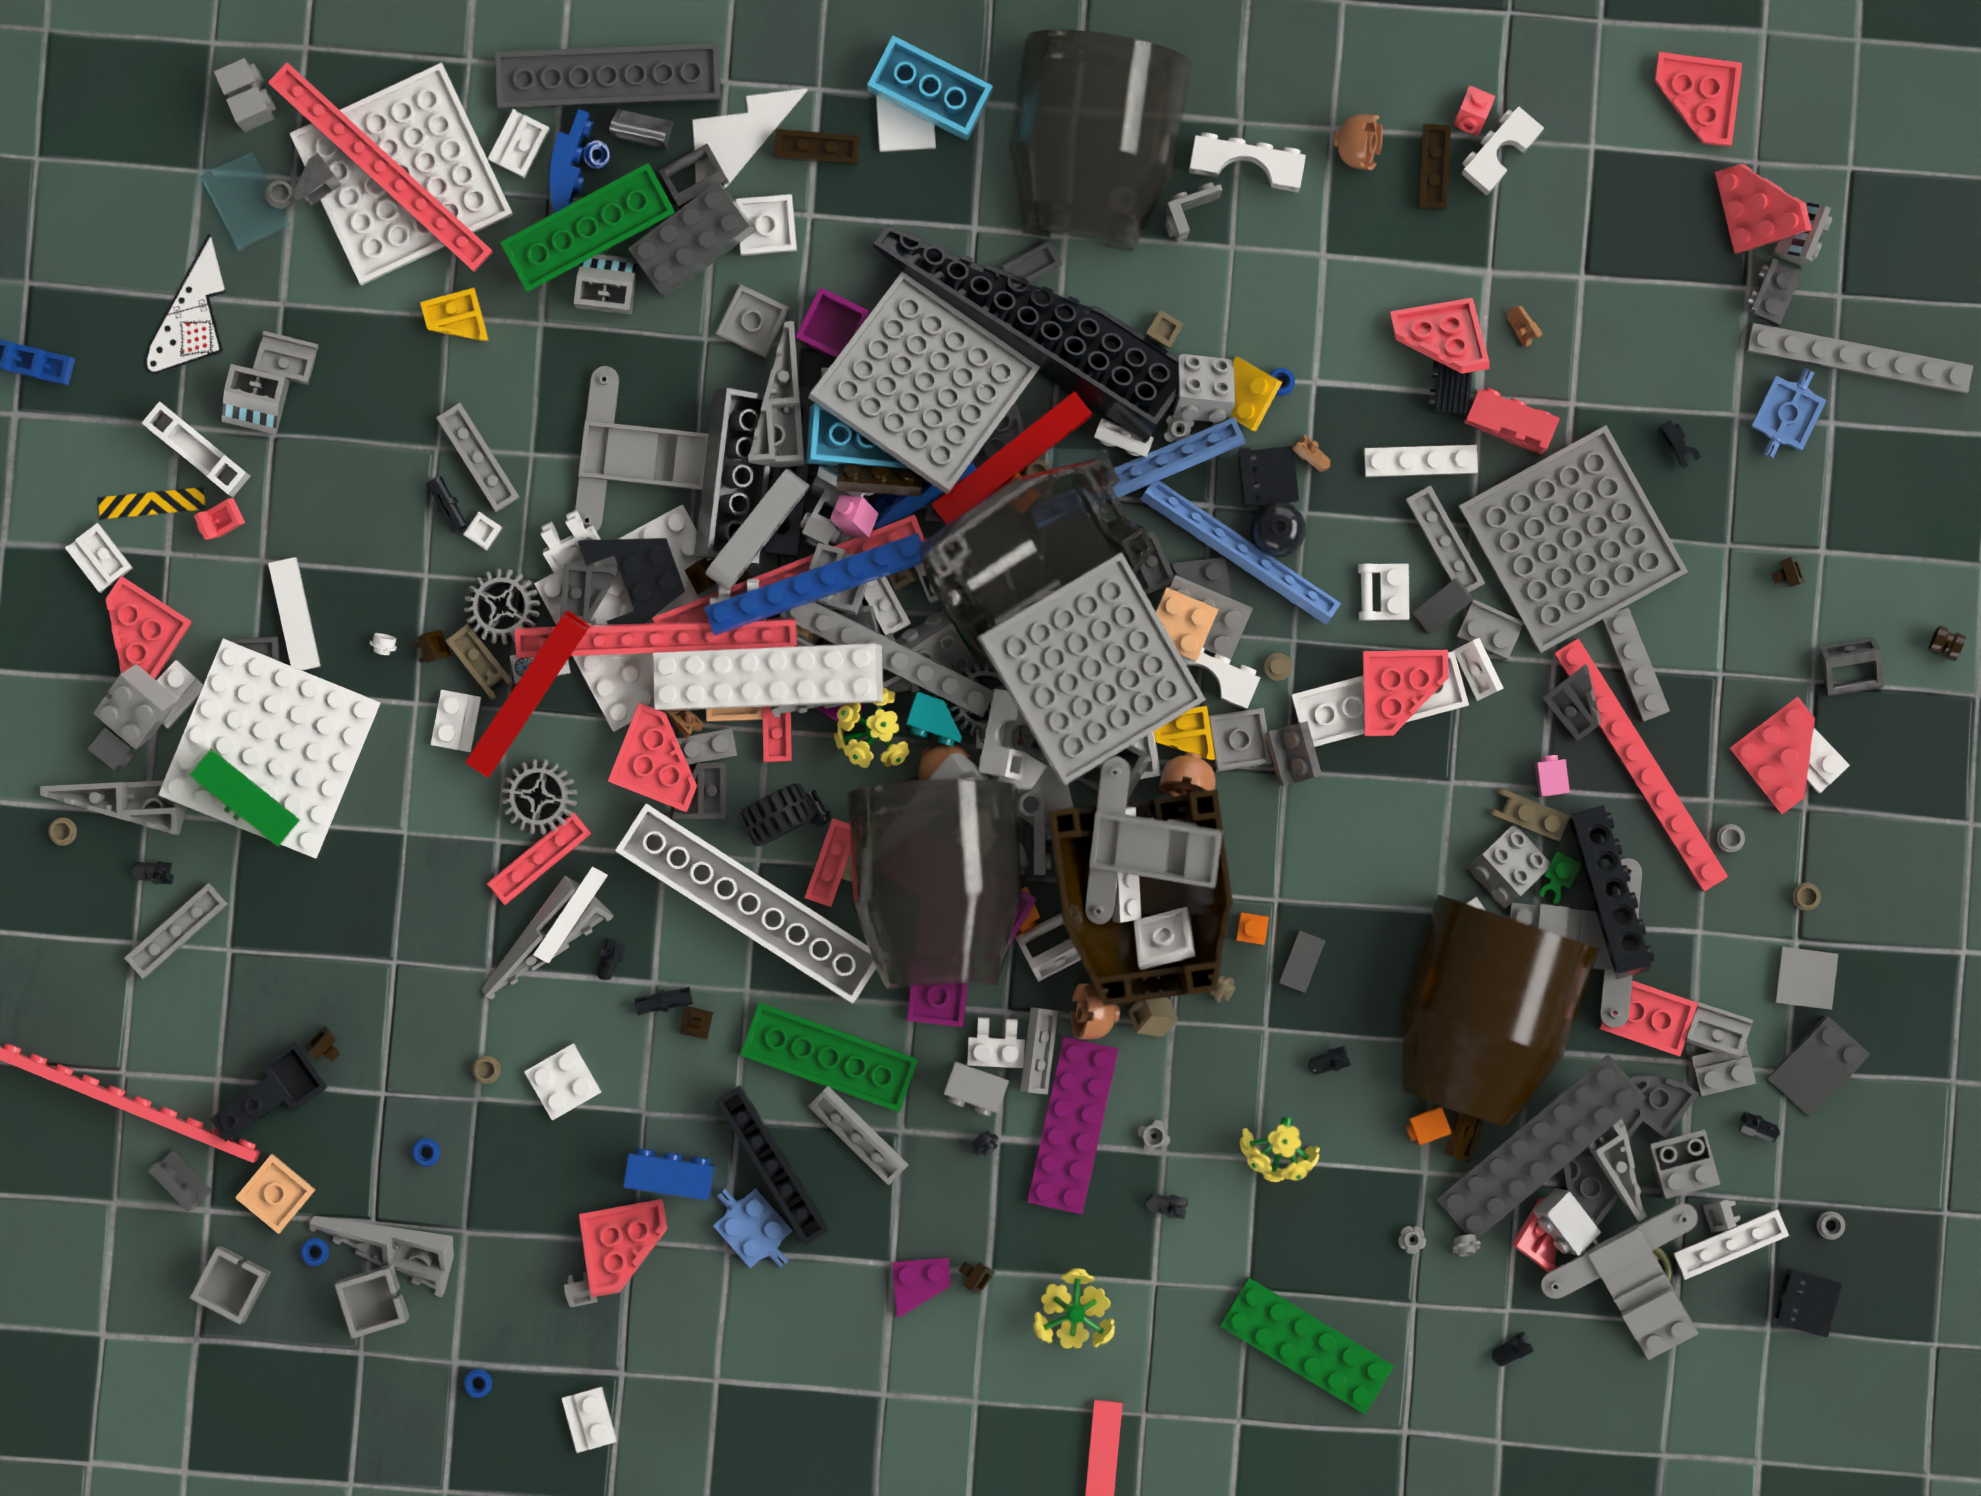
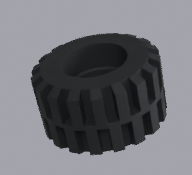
(777, 814)

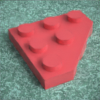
(1702, 93)
(1758, 209)
(1444, 333)
(143, 628)
(1398, 686)
(1780, 754)
(654, 761)
(619, 1242)

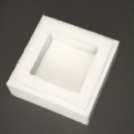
(482, 531)

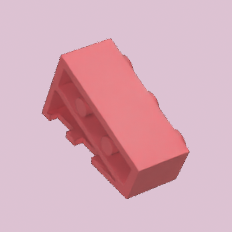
(1512, 420)

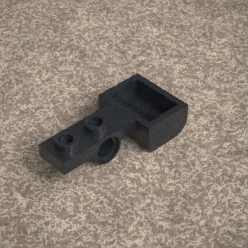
(288, 1079)

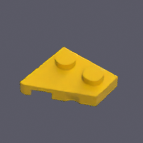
(456, 315)
(1252, 393)
(1188, 733)

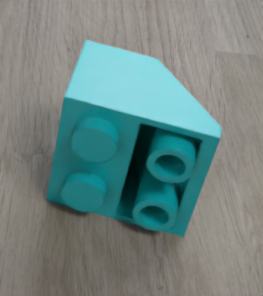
(933, 718)

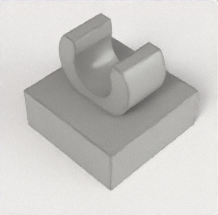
(1720, 1215)
(578, 1292)

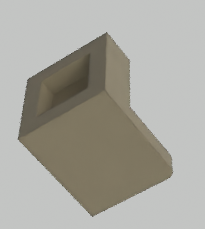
(1153, 1016)

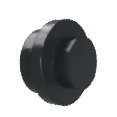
(985, 1143)

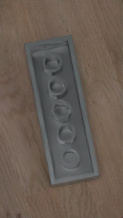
(730, 482)

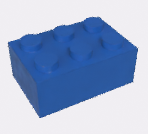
(670, 1174)

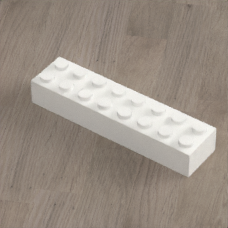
(768, 677)

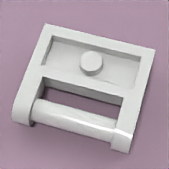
(1393, 592)

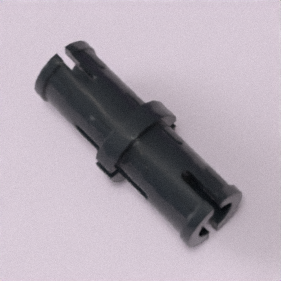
(447, 504)
(663, 1001)

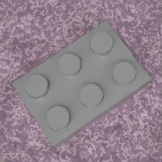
(1229, 619)

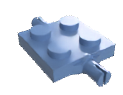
(1788, 413)
(752, 1228)

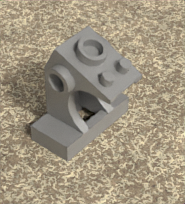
(816, 527)

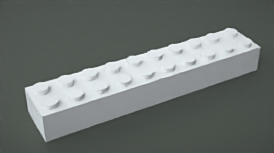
(748, 903)

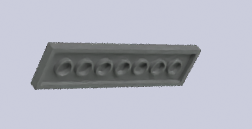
(608, 76)
(1541, 1147)

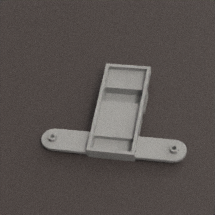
(630, 452)
(1142, 846)
(1585, 928)
(1635, 1279)

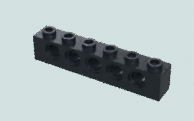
(789, 543)
(1624, 962)
(772, 1165)

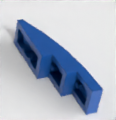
(35, 363)
(896, 507)

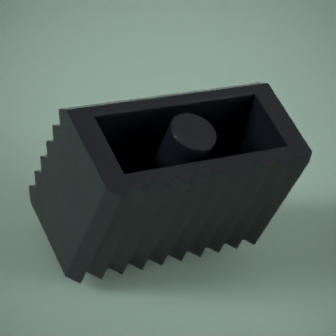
(1450, 391)

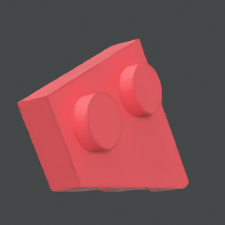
(1536, 1242)

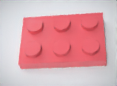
(1656, 1019)

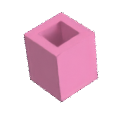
(854, 516)
(1552, 776)

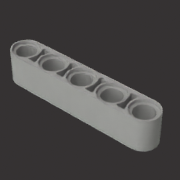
(757, 529)

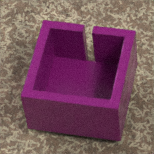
(830, 323)

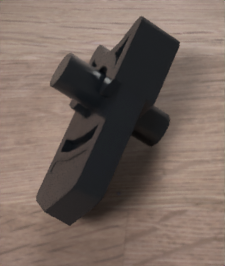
(155, 872)
(610, 955)
(1332, 1060)
(1756, 1126)
(1172, 1205)
(1512, 1350)

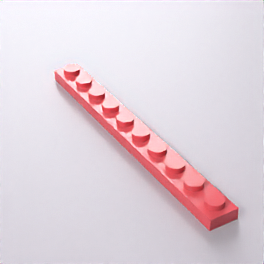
(380, 167)
(696, 612)
(665, 638)
(1646, 772)
(138, 1106)

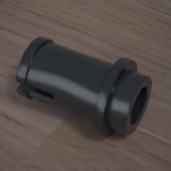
(822, 815)

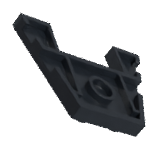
(646, 572)

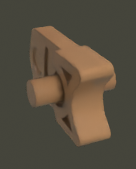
(1523, 325)
(1308, 451)
(685, 721)

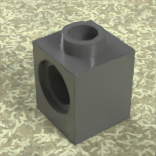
(112, 750)

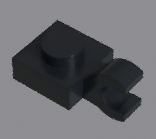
(1674, 438)

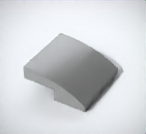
(848, 600)

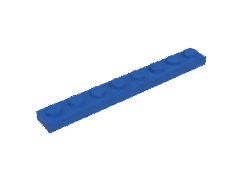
(814, 584)

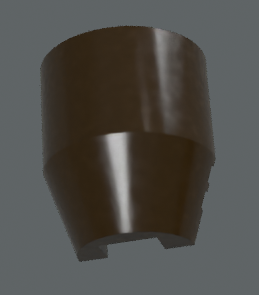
(1110, 948)
(1488, 1010)

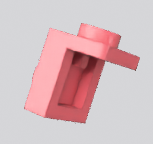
(1474, 111)
(219, 519)

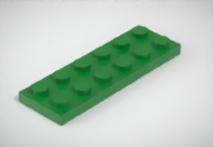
(587, 227)
(829, 1057)
(1306, 1345)

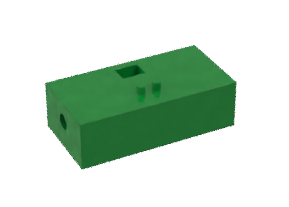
(244, 797)

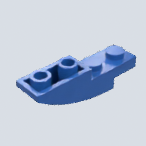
(567, 150)

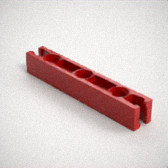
(1013, 458)
(527, 693)

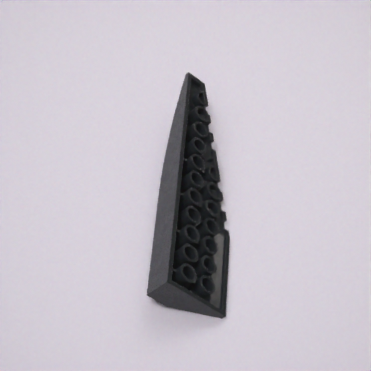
(1071, 343)

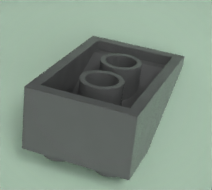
(1818, 1065)

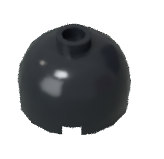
(1278, 529)

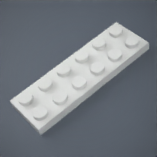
(1338, 708)

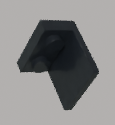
(1267, 476)
(1807, 1303)

